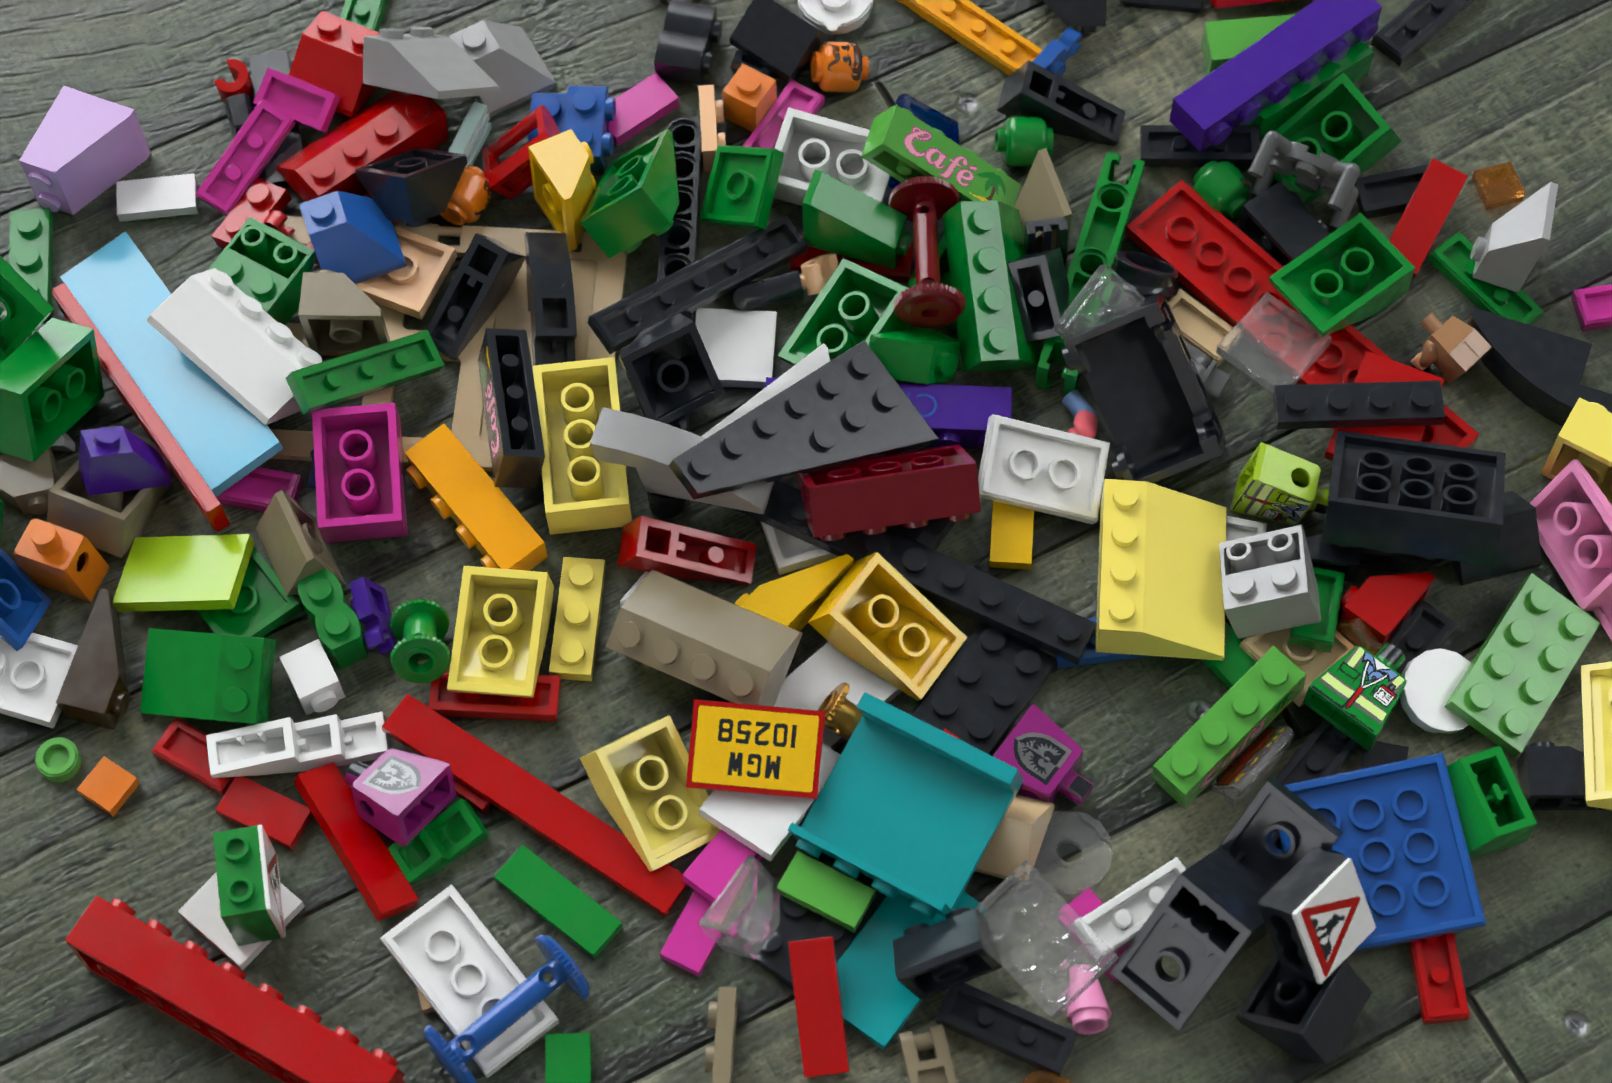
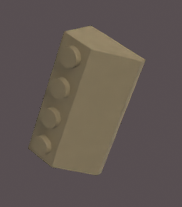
(704, 640)

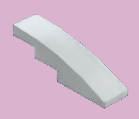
(296, 747)

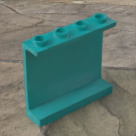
(908, 808)

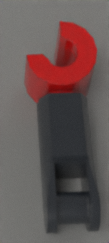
(236, 94)

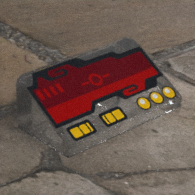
(1252, 764)

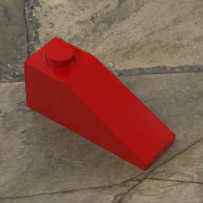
(685, 552)

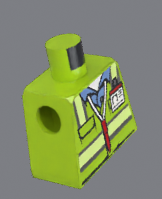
(1278, 487)

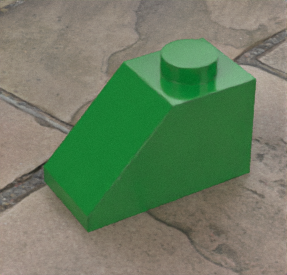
(917, 355)

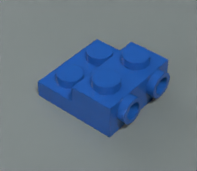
(586, 113)

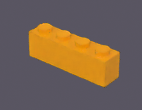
(473, 502)

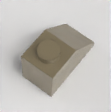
(27, 483)

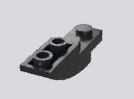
(550, 298)

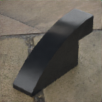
(1537, 365)

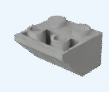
(1269, 582)

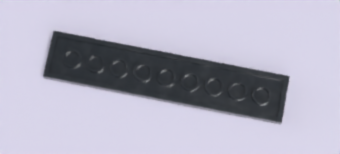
(975, 701)

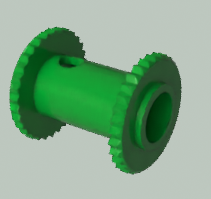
(420, 628)

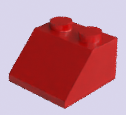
(333, 60)

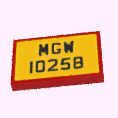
(755, 749)

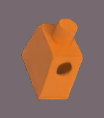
(54, 554)

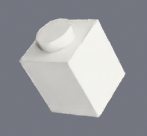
(312, 677)

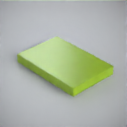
(184, 573)

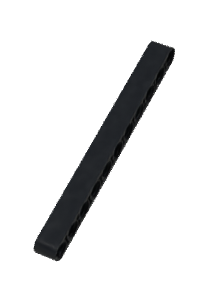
(673, 258)

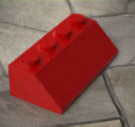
(379, 131)

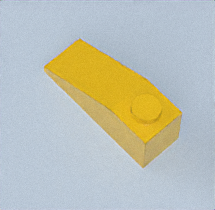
(797, 596)

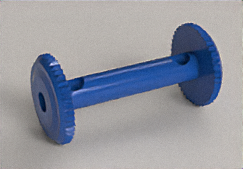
(508, 1010)

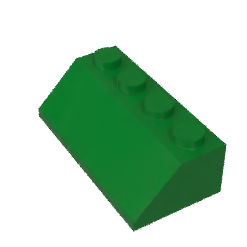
(979, 245)

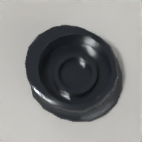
(1146, 273)

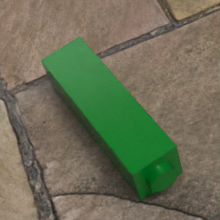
(1355, 66)

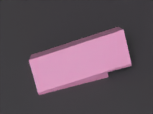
(1579, 538)

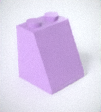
(82, 150)

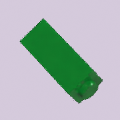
(852, 223)

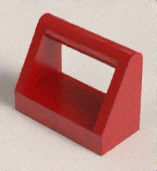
(514, 173)

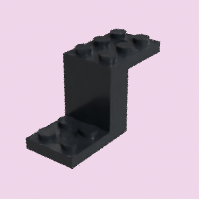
(1213, 904)

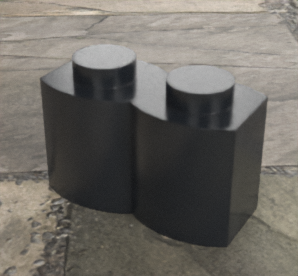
(686, 42)

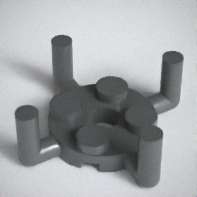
(1310, 171)

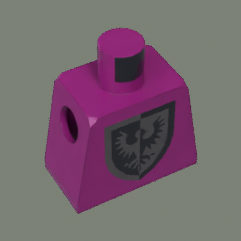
(1045, 759)
(400, 792)

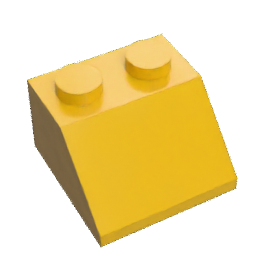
(563, 182)

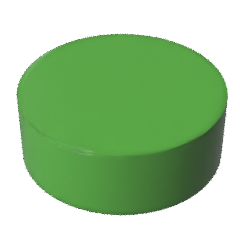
(58, 759)

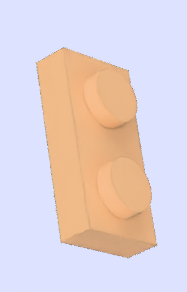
(710, 114)

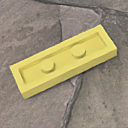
(577, 618)

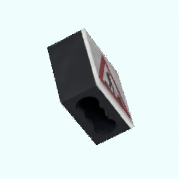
(1317, 915)

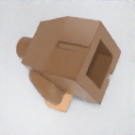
(1450, 347)

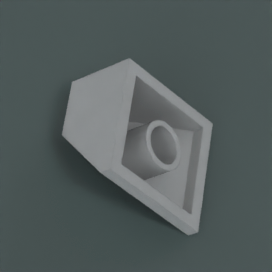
(508, 60)
(1516, 241)

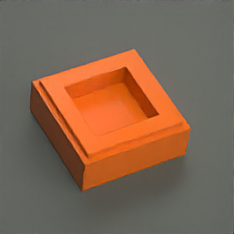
(108, 786)

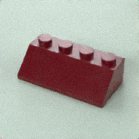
(891, 492)

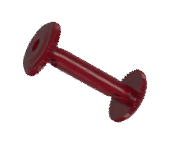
(929, 302)

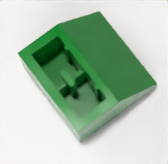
(267, 267)
(1490, 803)

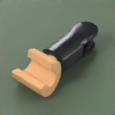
(787, 285)

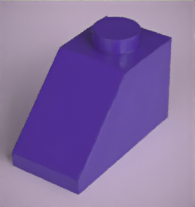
(119, 461)

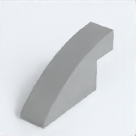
(651, 447)

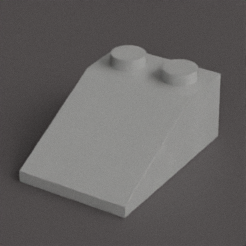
(422, 65)

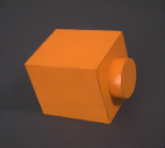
(748, 97)

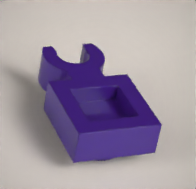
(373, 609)

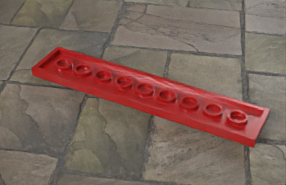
(1233, 274)

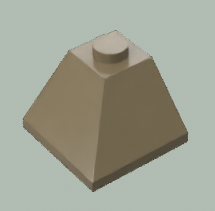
(1043, 198)

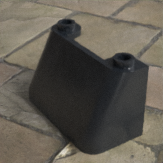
(1147, 391)

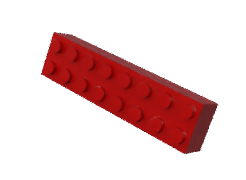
(220, 1001)

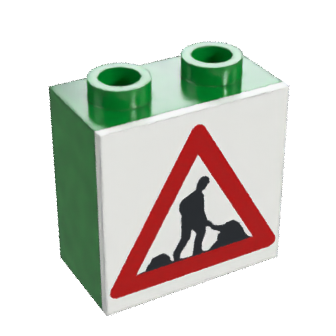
(249, 885)

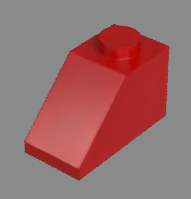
(1386, 601)

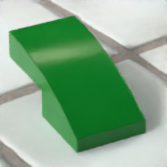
(440, 842)

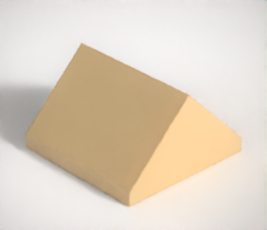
(1017, 837)

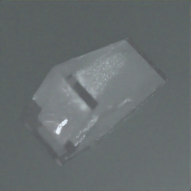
(744, 911)

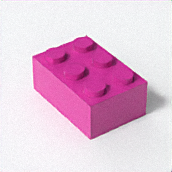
(359, 473)

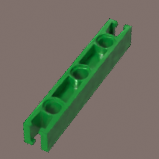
(1096, 246)

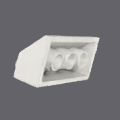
(234, 343)

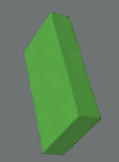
(826, 891)

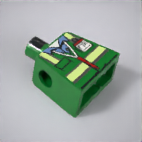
(1359, 692)

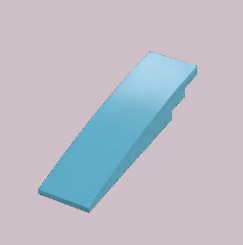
(207, 422)

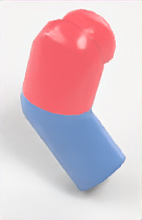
(1086, 418)

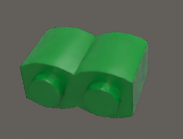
(333, 619)

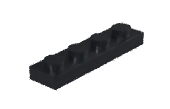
(1358, 405)

